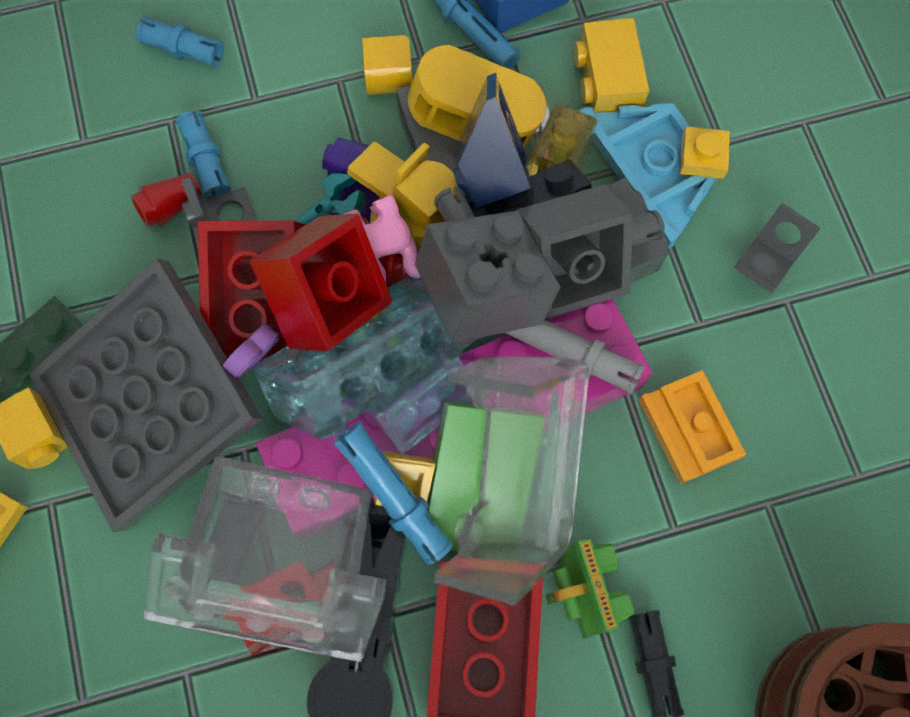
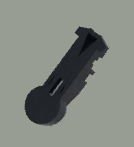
(364, 687)

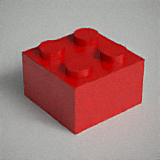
(322, 282)

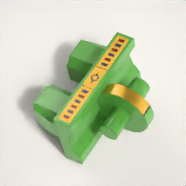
(585, 591)

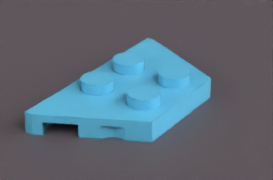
(647, 151)

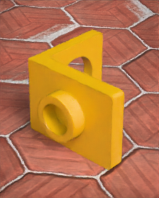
(383, 170)

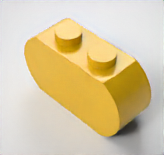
(450, 83)

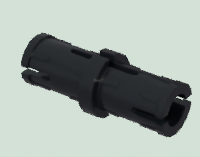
(656, 665)

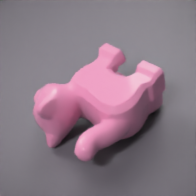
(391, 235)

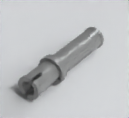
(600, 360)

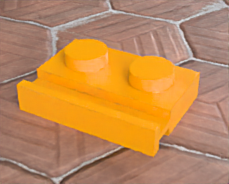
(691, 427)

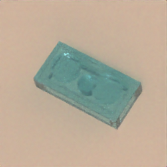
(418, 404)

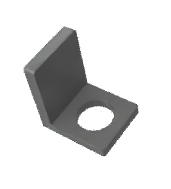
(208, 210)
(768, 257)

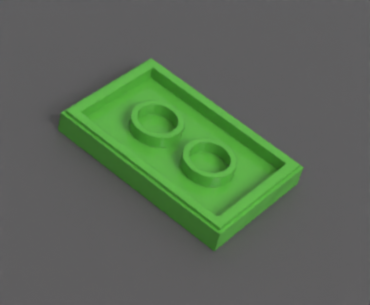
(457, 465)

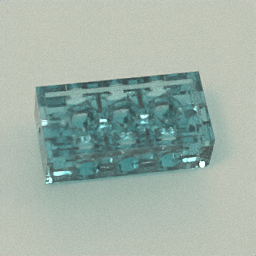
(328, 389)

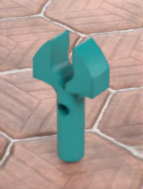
(330, 204)

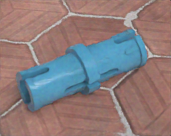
(180, 41)
(202, 154)

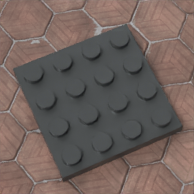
(143, 395)

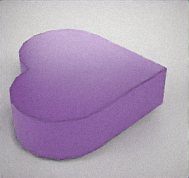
(251, 351)

